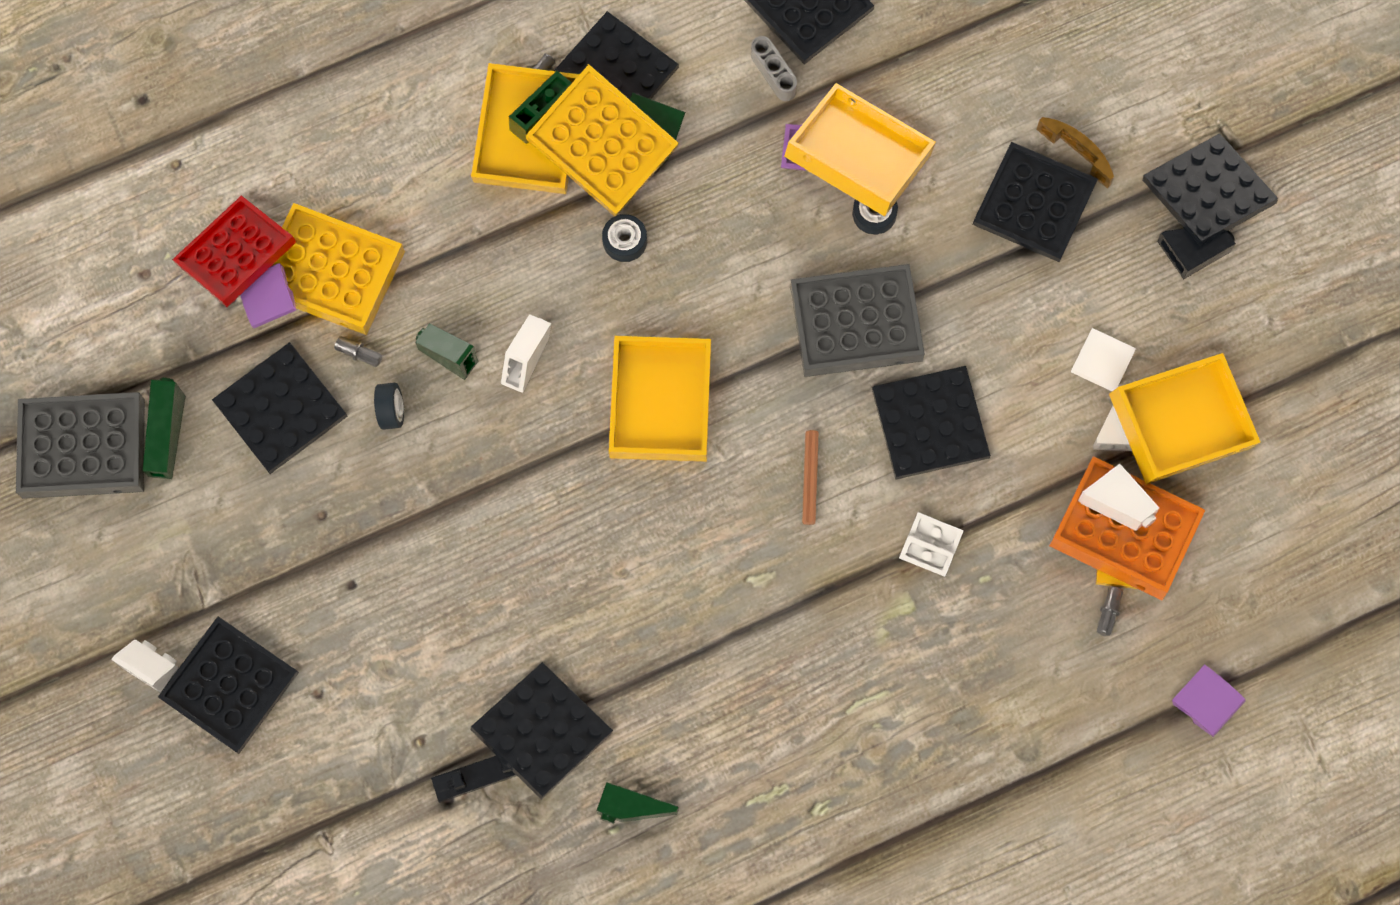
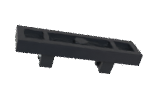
(476, 776)

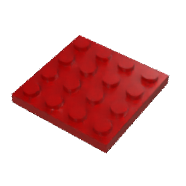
(234, 251)

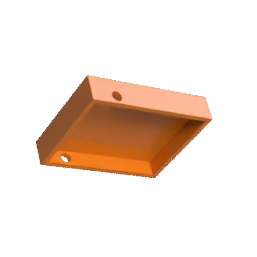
(1139, 557)

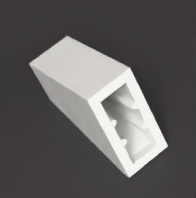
(525, 353)
(1112, 435)
(1120, 499)

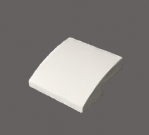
(1103, 360)
(931, 544)

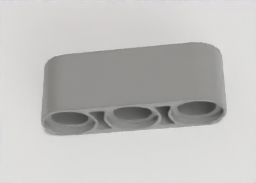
(774, 78)

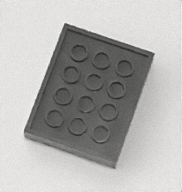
(857, 320)
(80, 445)

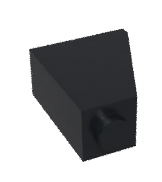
(1188, 255)

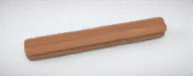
(810, 477)

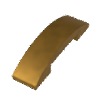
(1055, 129)

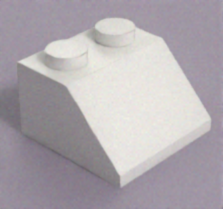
(146, 664)

